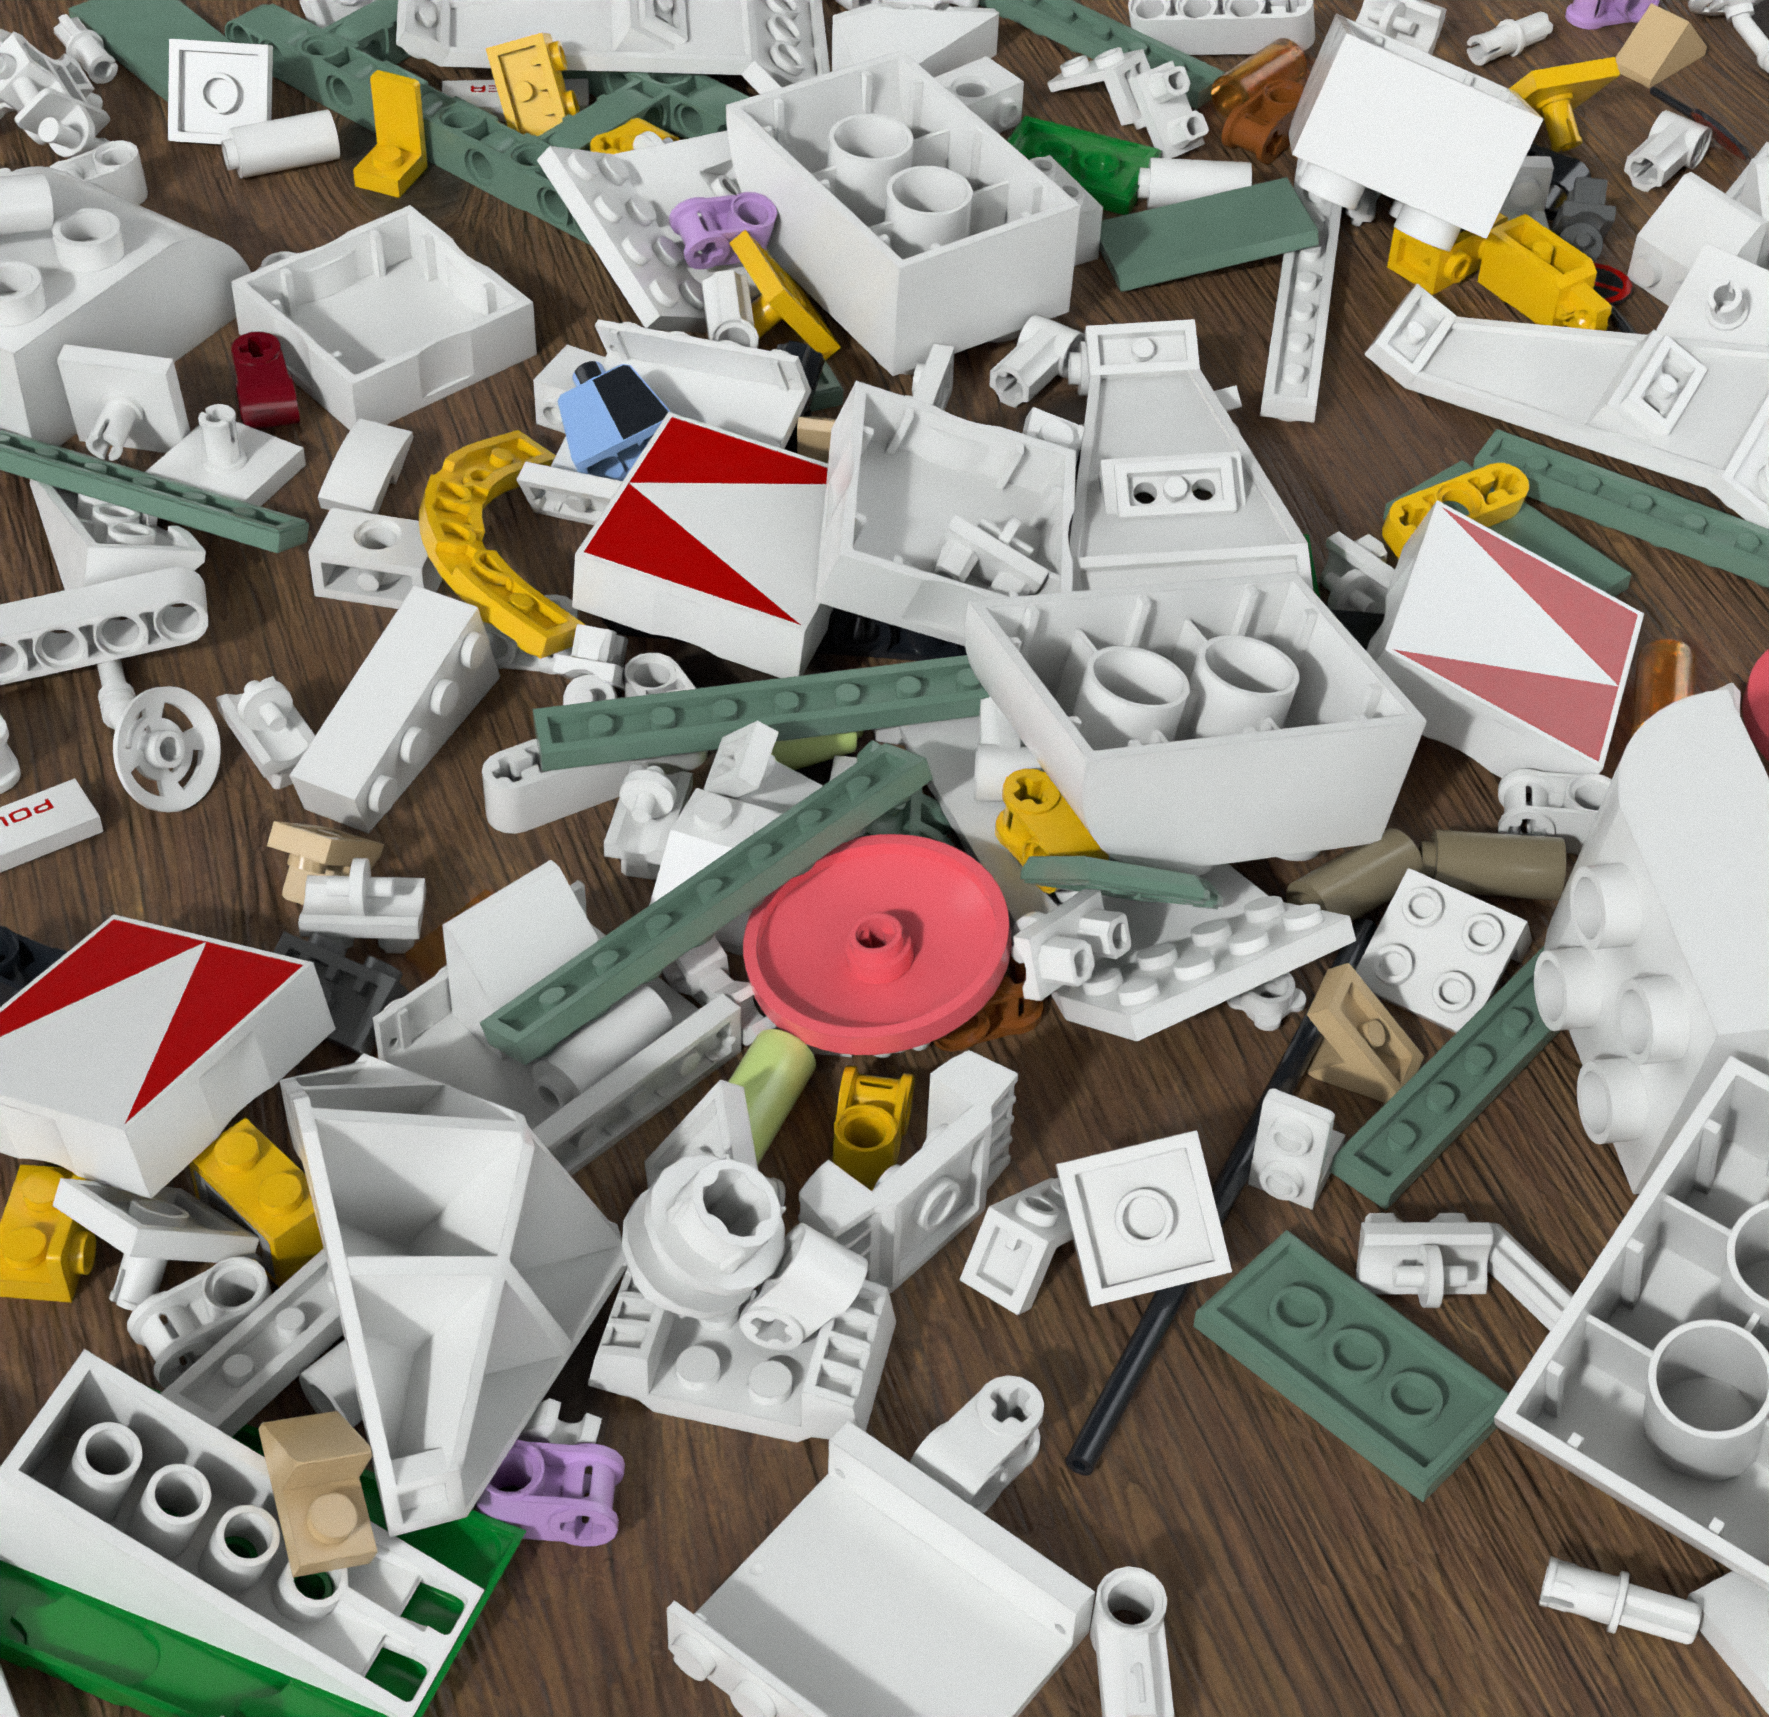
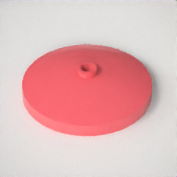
(879, 945)

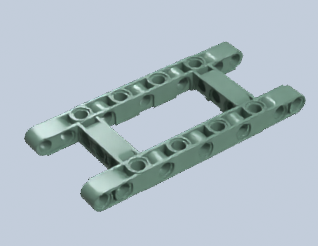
(336, 69)

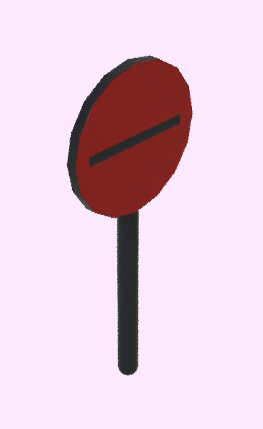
(1719, 133)

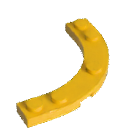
(454, 533)

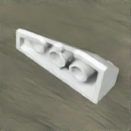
(930, 37)
(107, 541)

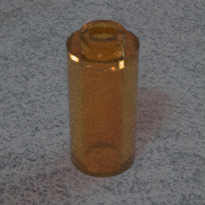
(1276, 61)
(1662, 676)

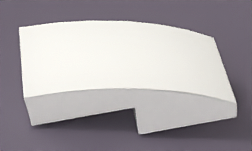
(365, 467)

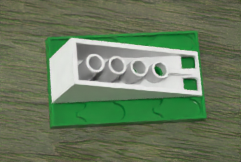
(163, 1583)

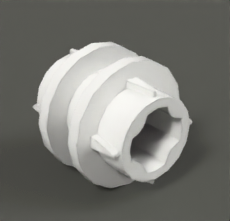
(704, 1236)

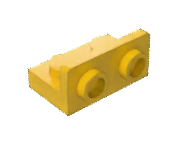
(532, 83)
(39, 1244)

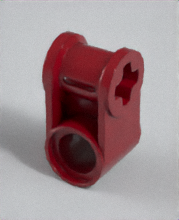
(263, 383)

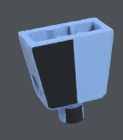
(609, 419)

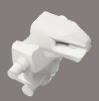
(50, 96)

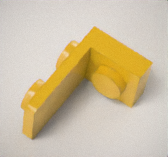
(400, 136)
(1434, 267)

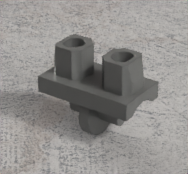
(1585, 217)

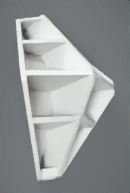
(453, 1271)

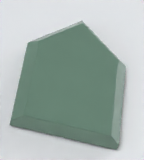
(1121, 880)

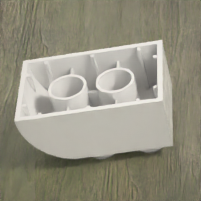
(1410, 131)
(904, 210)
(100, 281)
(1200, 717)
(1665, 931)
(1665, 1346)

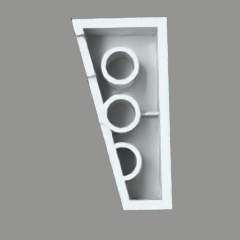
(397, 710)

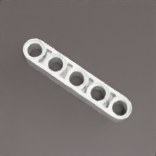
(92, 633)

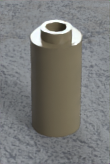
(1496, 863)
(1360, 877)

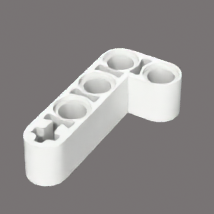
(1224, 25)
(526, 797)

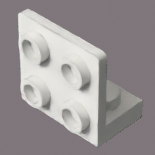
(1441, 951)

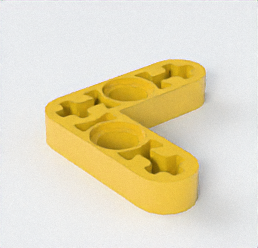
(1467, 489)

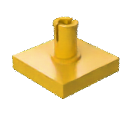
(1560, 90)
(781, 297)

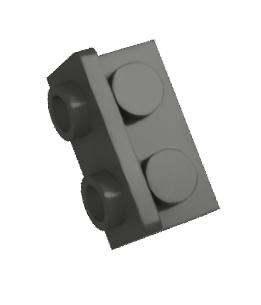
(350, 989)

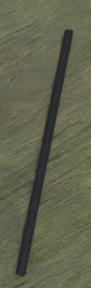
(1226, 1190)

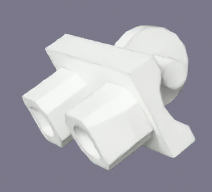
(1407, 21)
(1167, 110)
(988, 555)
(1356, 574)
(593, 665)
(267, 728)
(644, 818)
(364, 908)
(1067, 942)
(1424, 1257)

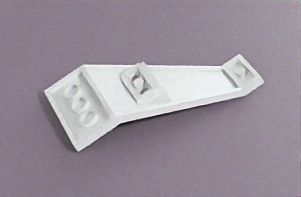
(627, 34)
(625, 212)
(1637, 397)
(1165, 434)
(1178, 954)

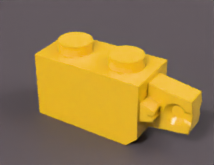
(1542, 276)

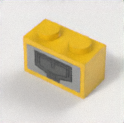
(263, 1193)

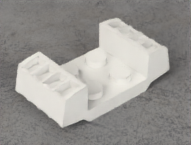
(934, 1192)
(724, 1379)

